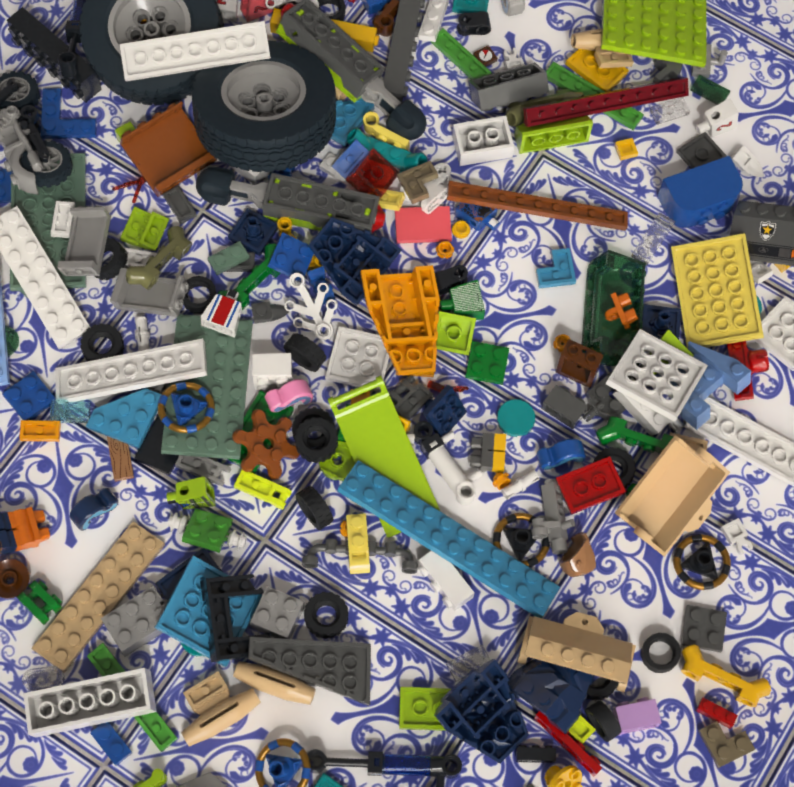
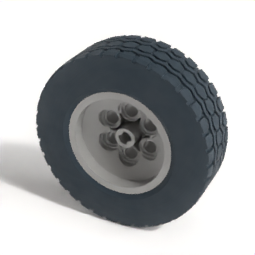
(116, 22)
(266, 109)

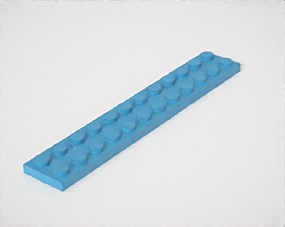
(449, 539)

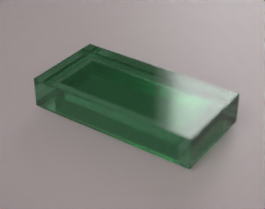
(710, 90)

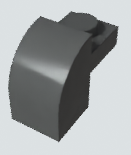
(667, 69)

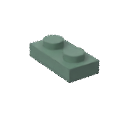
(228, 258)

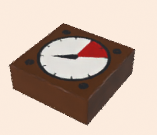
(485, 56)

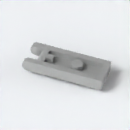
(202, 467)

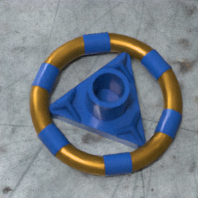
(186, 407)
(281, 767)

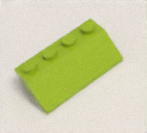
(553, 134)

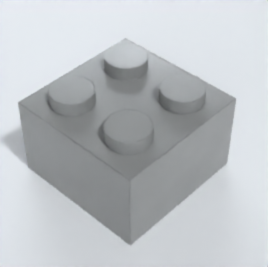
(277, 614)

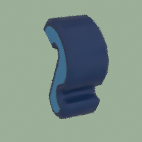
(93, 506)

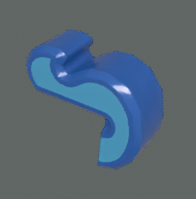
(561, 453)

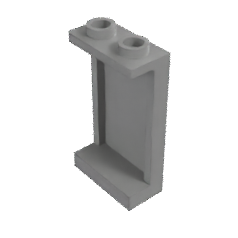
(86, 242)
(162, 299)

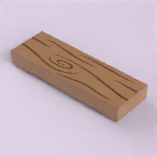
(120, 460)

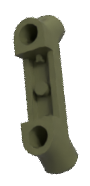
(515, 110)
(148, 275)

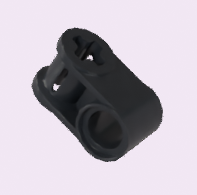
(476, 23)
(450, 278)

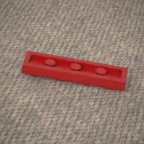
(573, 747)

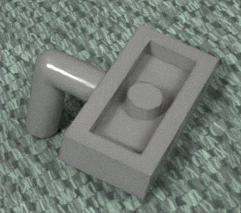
(705, 71)

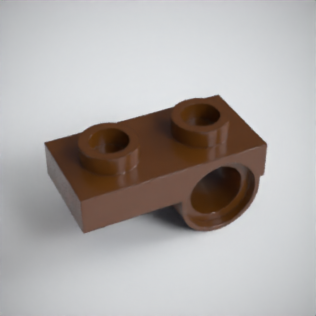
(385, 21)

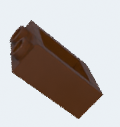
(573, 357)

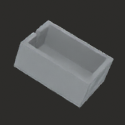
(135, 620)

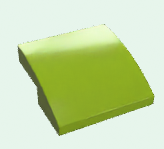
(144, 229)

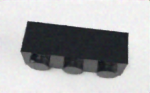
(535, 754)

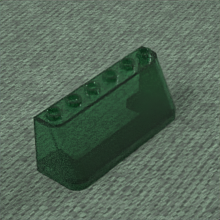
(607, 275)

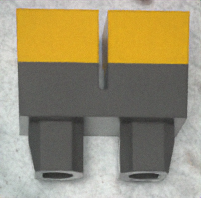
(492, 452)

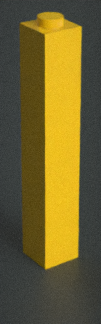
(361, 34)

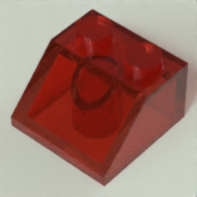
(372, 174)

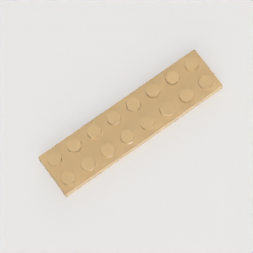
(98, 596)

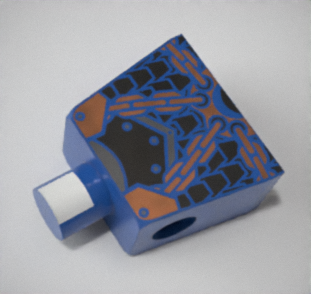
(477, 216)

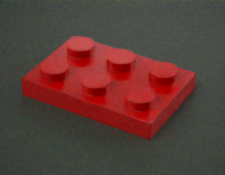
(590, 485)

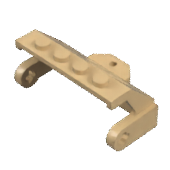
(673, 495)
(578, 646)

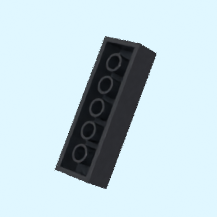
(45, 48)

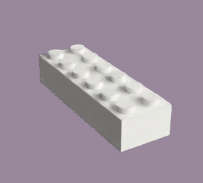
(89, 702)

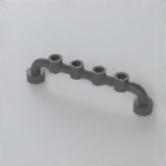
(390, 550)

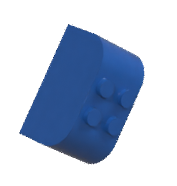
(701, 193)

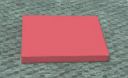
(418, 227)

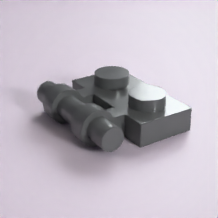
(413, 400)

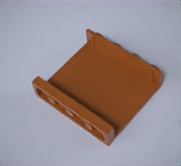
(166, 149)

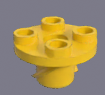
(566, 777)

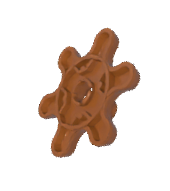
(257, 453)

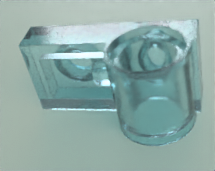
(69, 412)

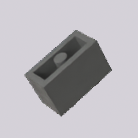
(564, 406)

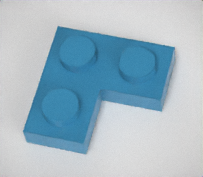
(560, 274)

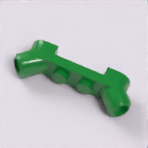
(257, 275)
(617, 429)

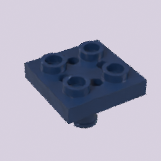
(250, 221)
(661, 318)
(442, 408)

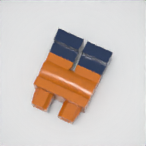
(21, 531)

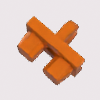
(618, 312)

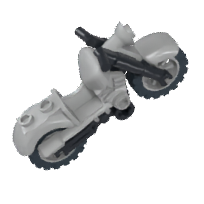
(19, 136)

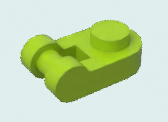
(157, 779)

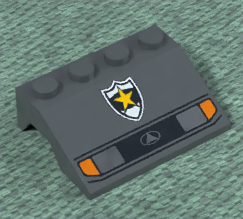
(767, 231)

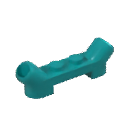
(395, 156)

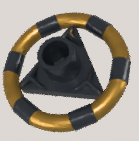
(520, 539)
(702, 562)

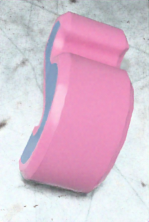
(289, 394)

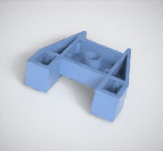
(720, 371)

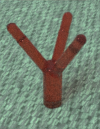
(139, 182)
(439, 387)

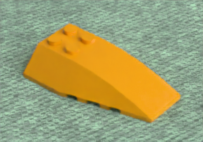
(405, 316)

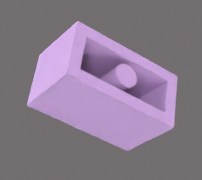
(637, 715)

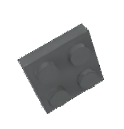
(704, 628)

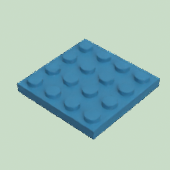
(186, 612)

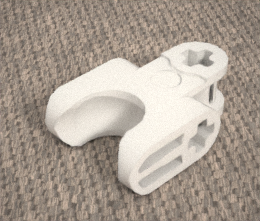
(436, 188)

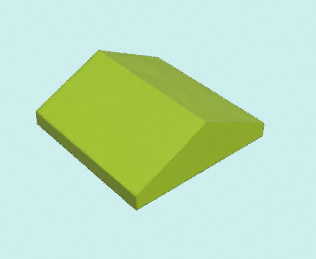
(455, 333)

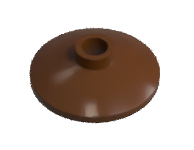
(13, 569)

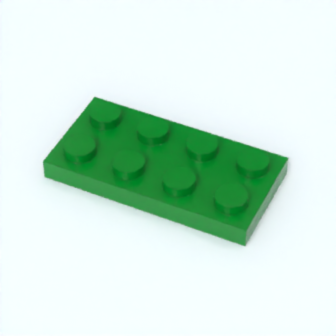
(272, 418)

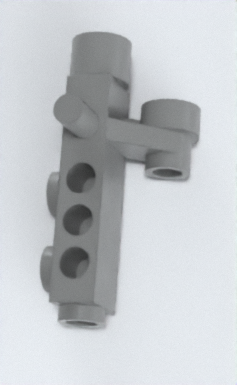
(555, 525)

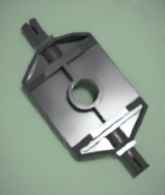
(601, 403)

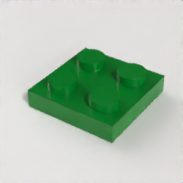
(487, 363)

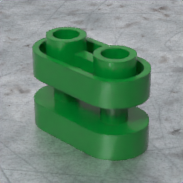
(39, 590)

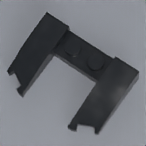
(216, 594)

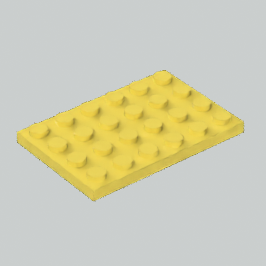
(717, 291)

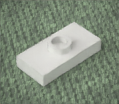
(62, 219)

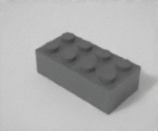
(508, 86)

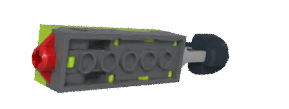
(351, 66)
(302, 201)

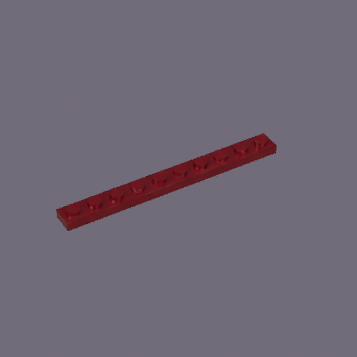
(605, 101)

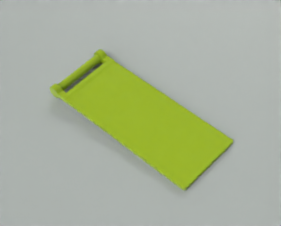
(380, 441)

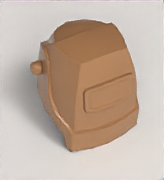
(579, 558)

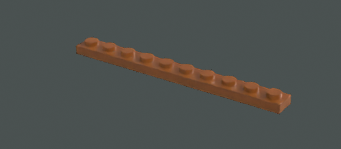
(537, 205)

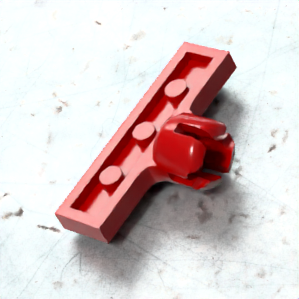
(755, 360)

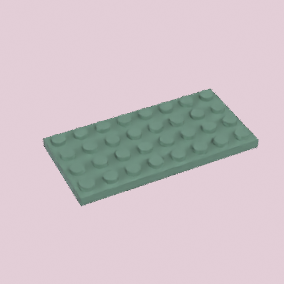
(39, 214)
(225, 380)

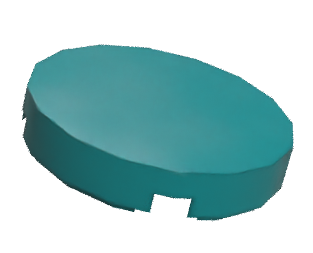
(516, 418)

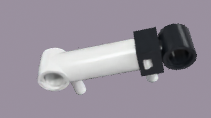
(433, 449)

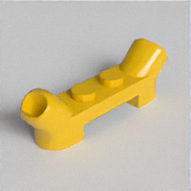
(748, 692)

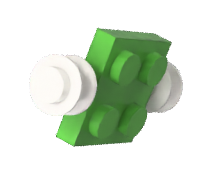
(207, 530)

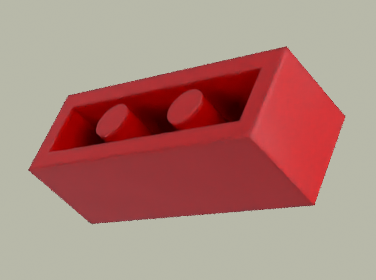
(716, 713)

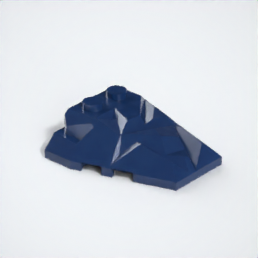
(347, 251)
(552, 690)
(484, 712)

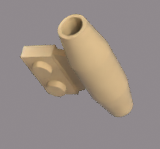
(605, 59)
(274, 682)
(216, 708)

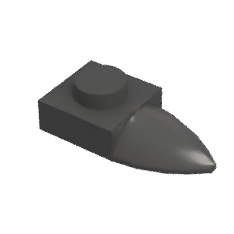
(267, 312)

